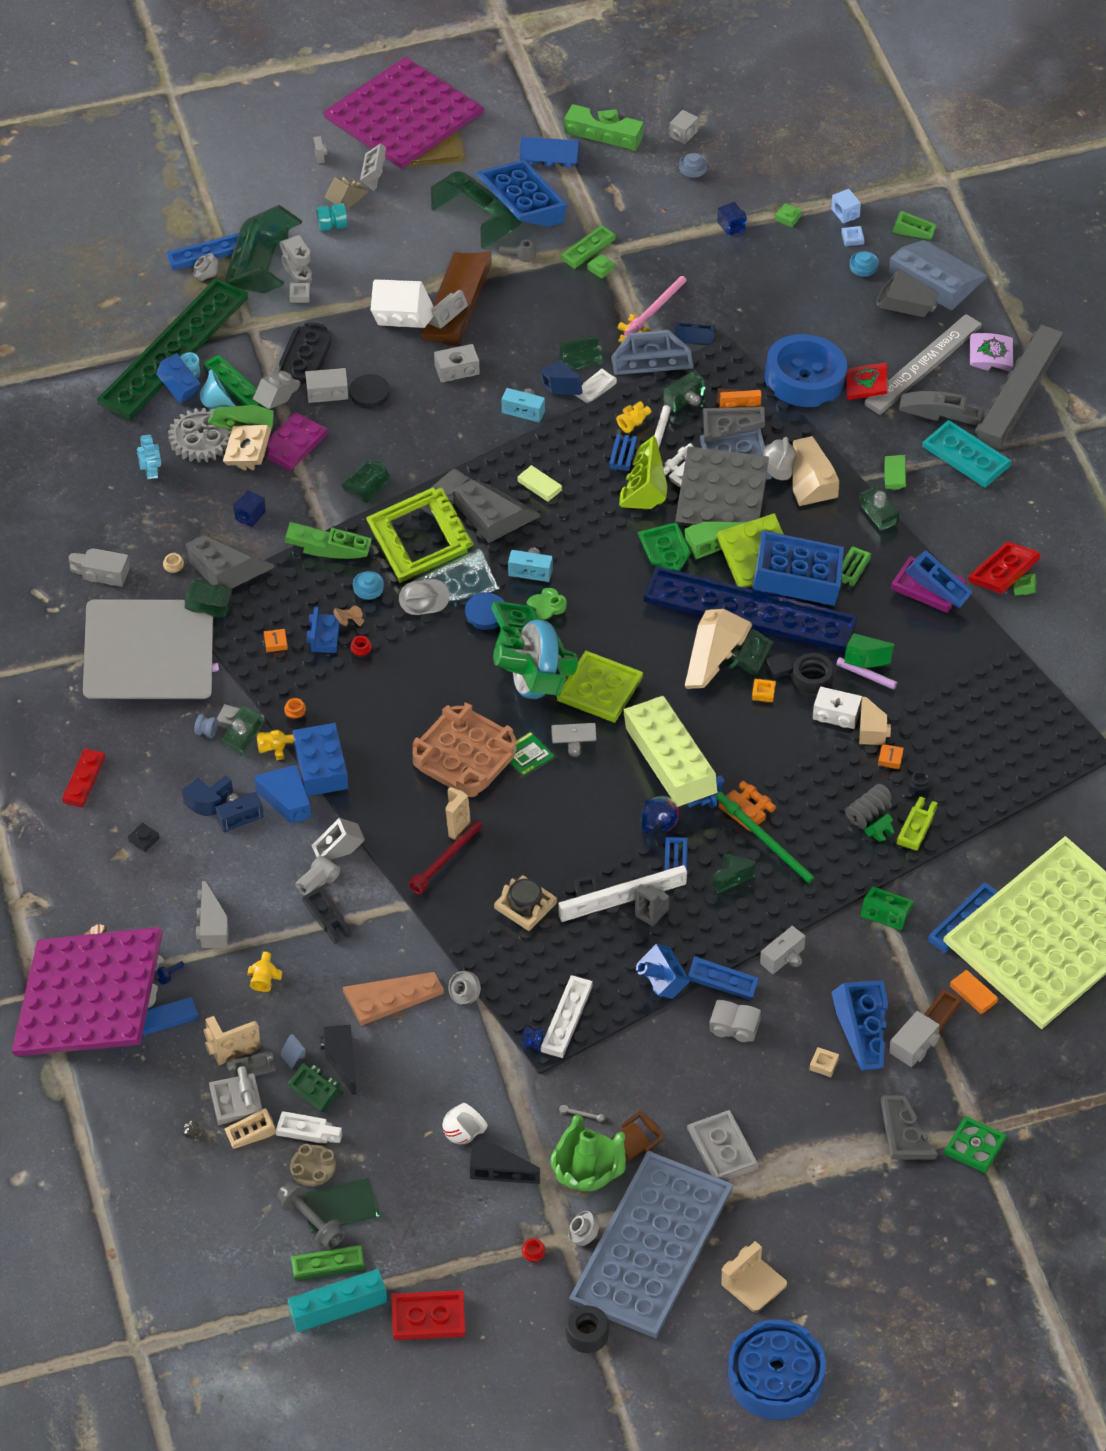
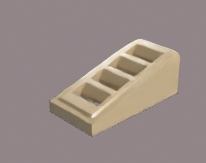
(255, 1119)

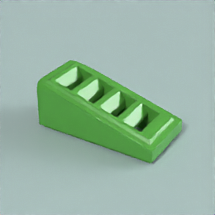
(907, 225)

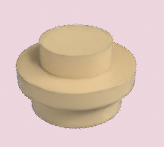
(173, 563)

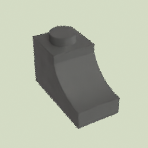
(650, 904)

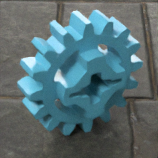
(149, 457)

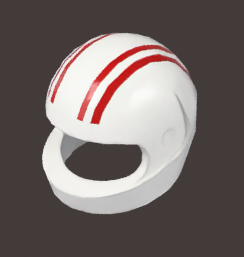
(463, 1124)

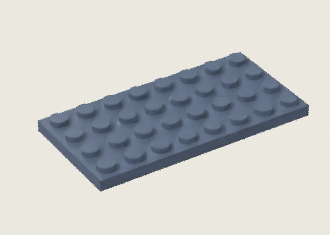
(651, 1243)

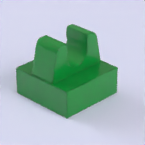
(877, 827)

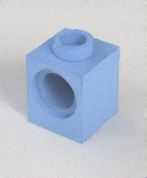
(846, 206)

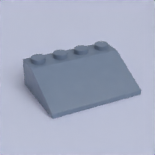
(938, 271)

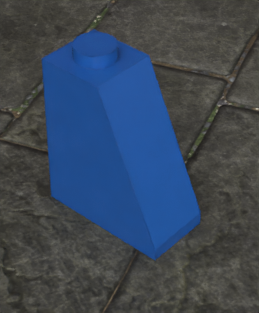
(284, 793)

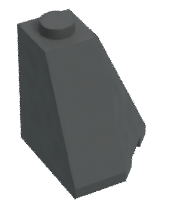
(907, 295)

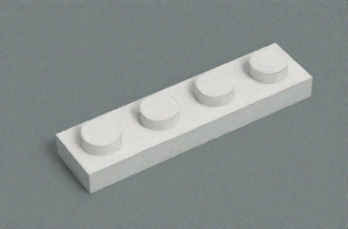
(566, 1016)

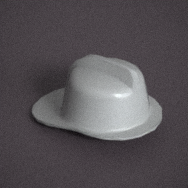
(780, 458)
(424, 596)

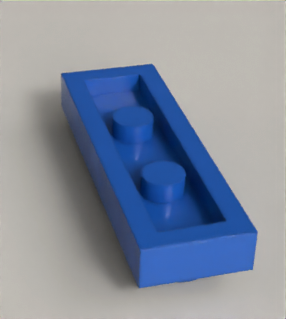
(722, 978)

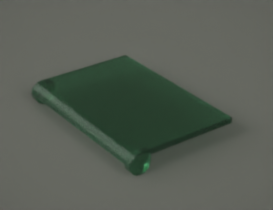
(345, 1202)

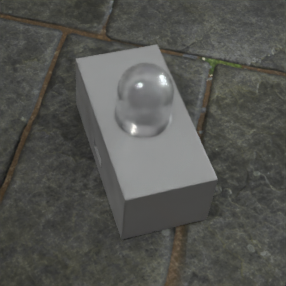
(573, 735)
(783, 950)

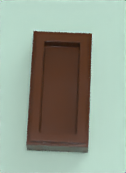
(943, 1008)

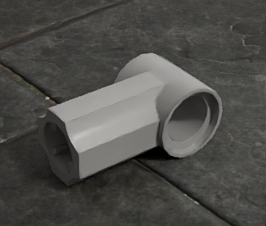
(321, 871)

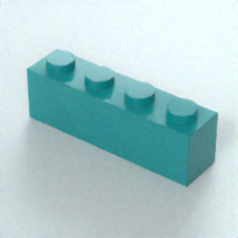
(337, 1300)

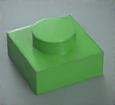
(608, 116)
(788, 215)
(601, 266)
(1025, 584)

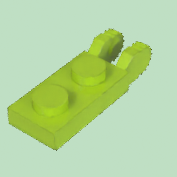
(916, 825)

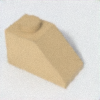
(873, 724)

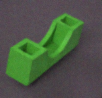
(624, 133)

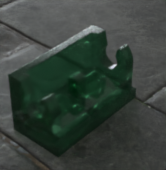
(581, 352)

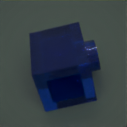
(731, 218)
(249, 508)

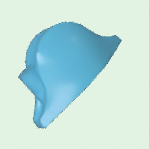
(214, 394)

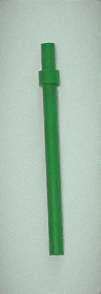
(734, 809)

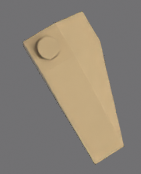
(812, 473)
(715, 638)

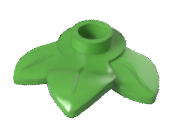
(547, 603)

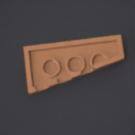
(389, 996)

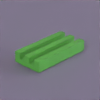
(847, 577)

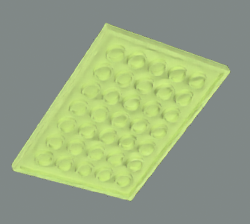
(1041, 933)

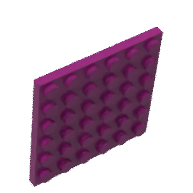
(403, 111)
(88, 992)

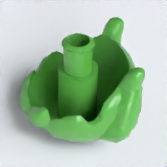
(587, 1158)

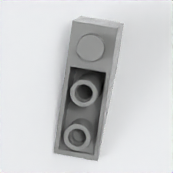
(213, 921)

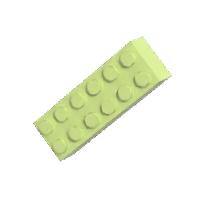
(670, 751)

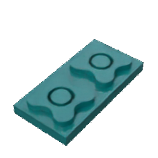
(967, 453)

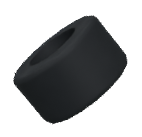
(587, 1316)

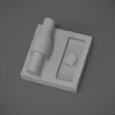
(235, 1097)

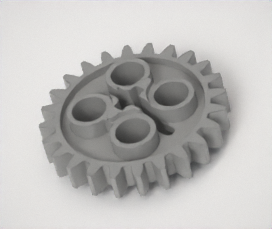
(197, 438)

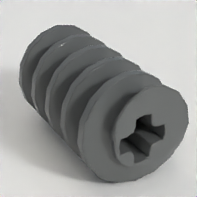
(869, 806)

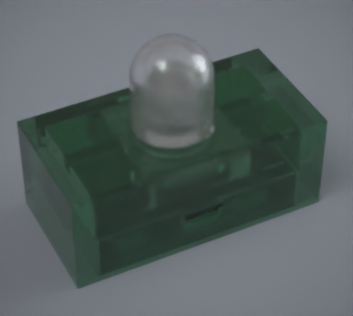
(685, 391)
(879, 508)
(242, 730)

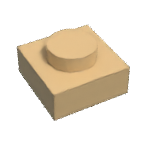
(824, 1062)

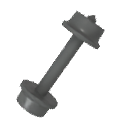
(329, 1233)

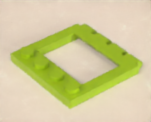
(393, 547)

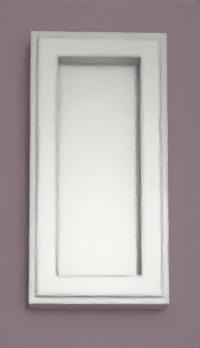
(596, 386)

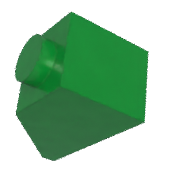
(868, 652)

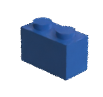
(178, 378)

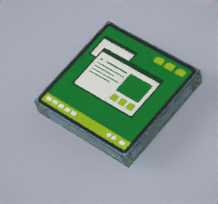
(530, 755)

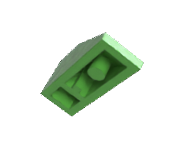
(241, 416)
(703, 539)

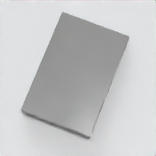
(722, 1146)

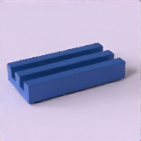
(625, 440)
(676, 841)

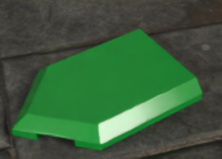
(665, 546)

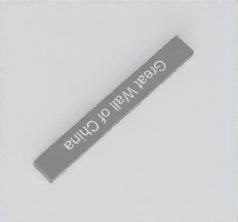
(924, 363)

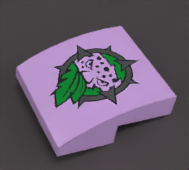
(991, 350)

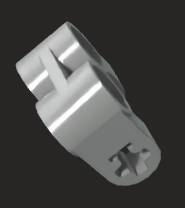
(295, 259)

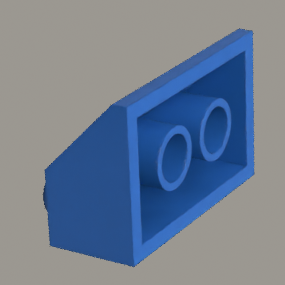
(550, 151)

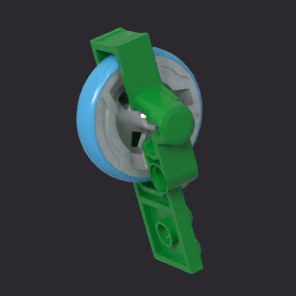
(531, 651)

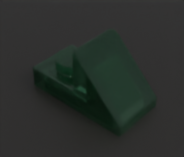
(736, 871)

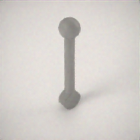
(565, 1110)

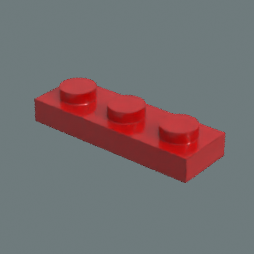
(83, 778)

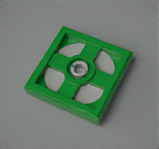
(975, 1144)

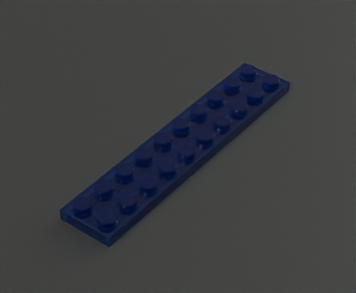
(763, 610)

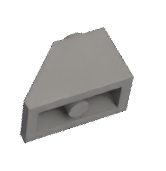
(338, 839)

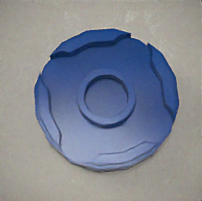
(479, 611)

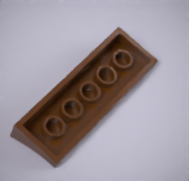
(464, 273)

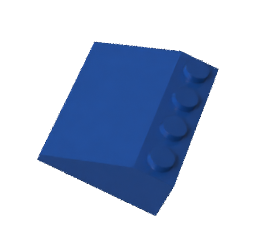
(525, 193)
(798, 568)

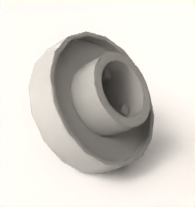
(206, 267)
(464, 987)
(583, 1228)

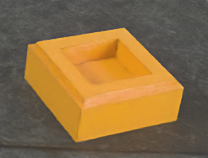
(763, 690)

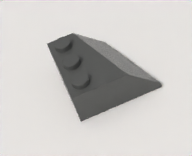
(491, 509)
(223, 562)

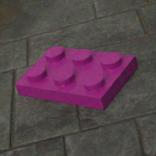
(294, 440)
(908, 586)

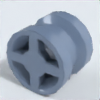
(206, 726)

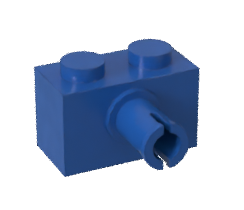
(663, 971)

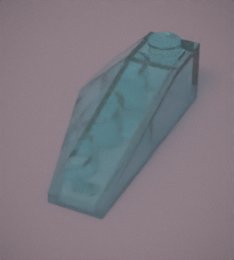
(465, 576)

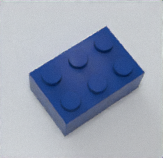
(320, 759)

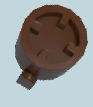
(636, 1139)

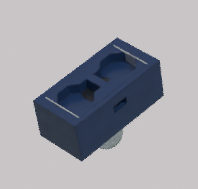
(239, 811)

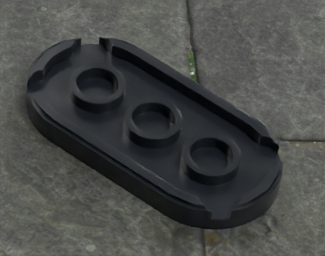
(305, 350)

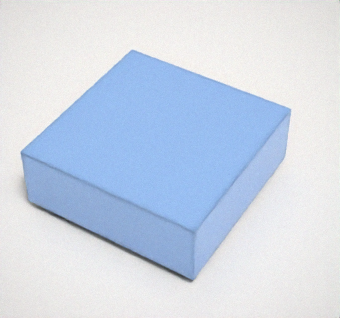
(852, 236)

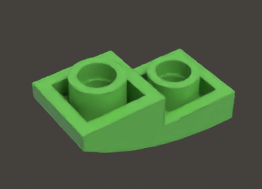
(895, 472)

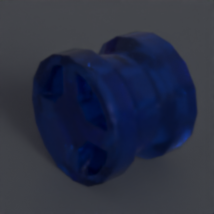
(532, 1038)

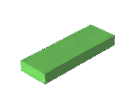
(588, 246)
(327, 1263)

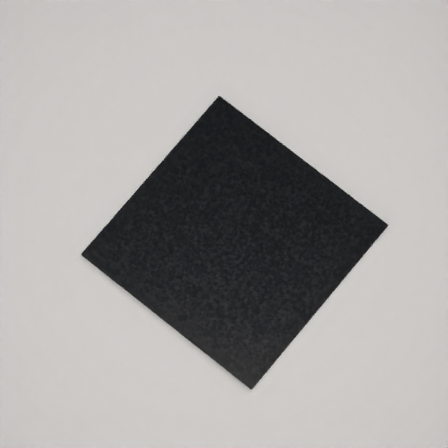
(962, 710)

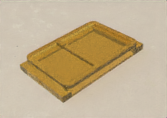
(447, 151)

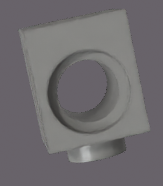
(683, 127)

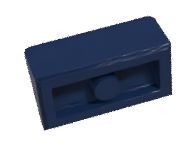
(695, 333)

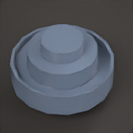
(693, 165)

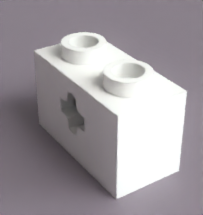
(837, 707)

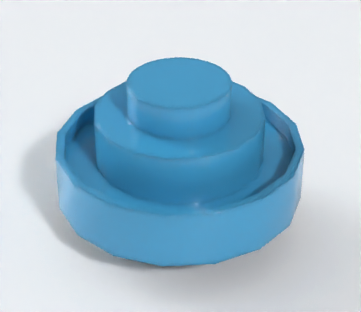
(864, 264)
(368, 585)

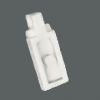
(307, 1128)

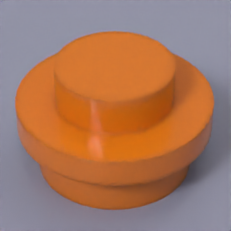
(295, 708)

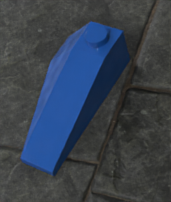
(862, 1017)

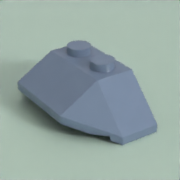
(651, 353)

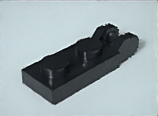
(326, 914)

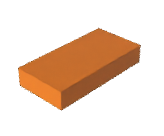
(973, 992)

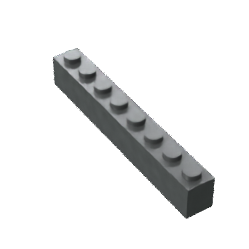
(1019, 387)

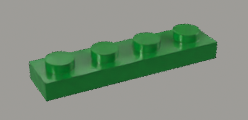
(232, 381)

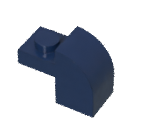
(204, 799)

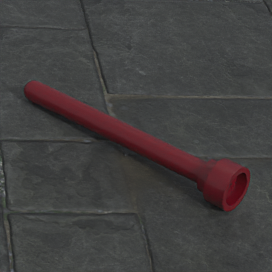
(420, 882)

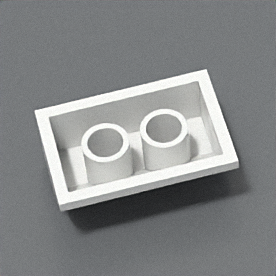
(401, 303)

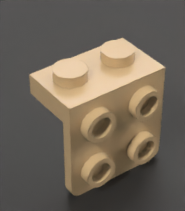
(232, 1043)
(752, 1279)

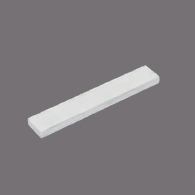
(620, 893)

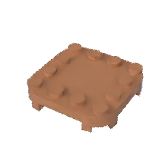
(464, 750)

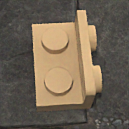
(457, 813)

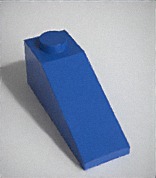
(938, 579)

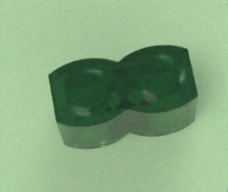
(208, 598)

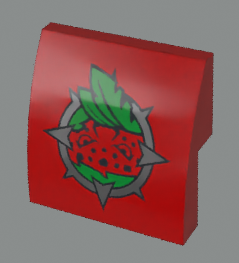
(867, 381)

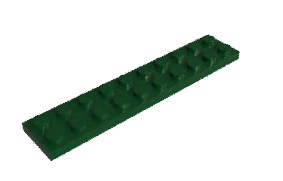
(182, 336)

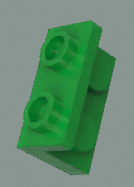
(886, 908)

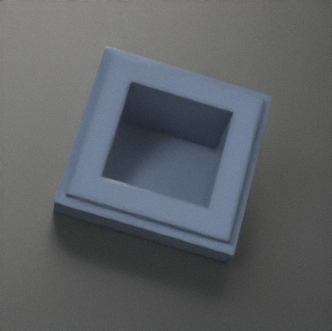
(293, 1052)

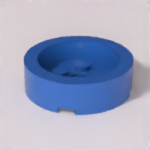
(810, 355)
(782, 1391)

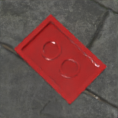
(1004, 567)
(428, 1315)

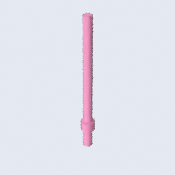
(638, 323)

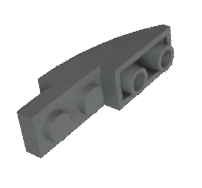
(935, 404)

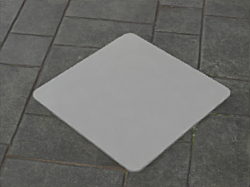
(146, 650)

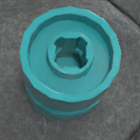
(331, 217)

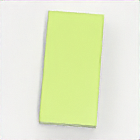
(539, 483)

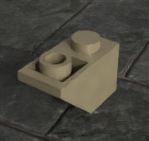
(345, 191)

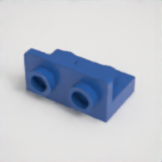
(323, 633)

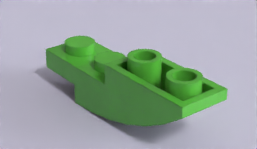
(328, 544)

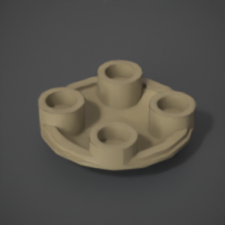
(312, 1165)

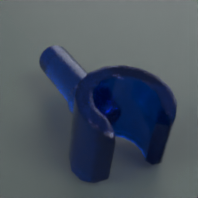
(164, 973)

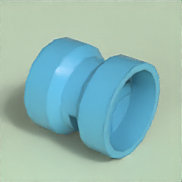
(192, 363)

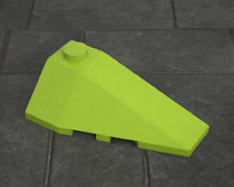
(647, 480)

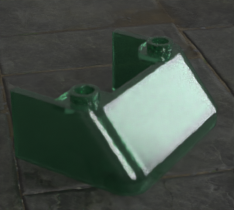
(459, 182)
(256, 248)

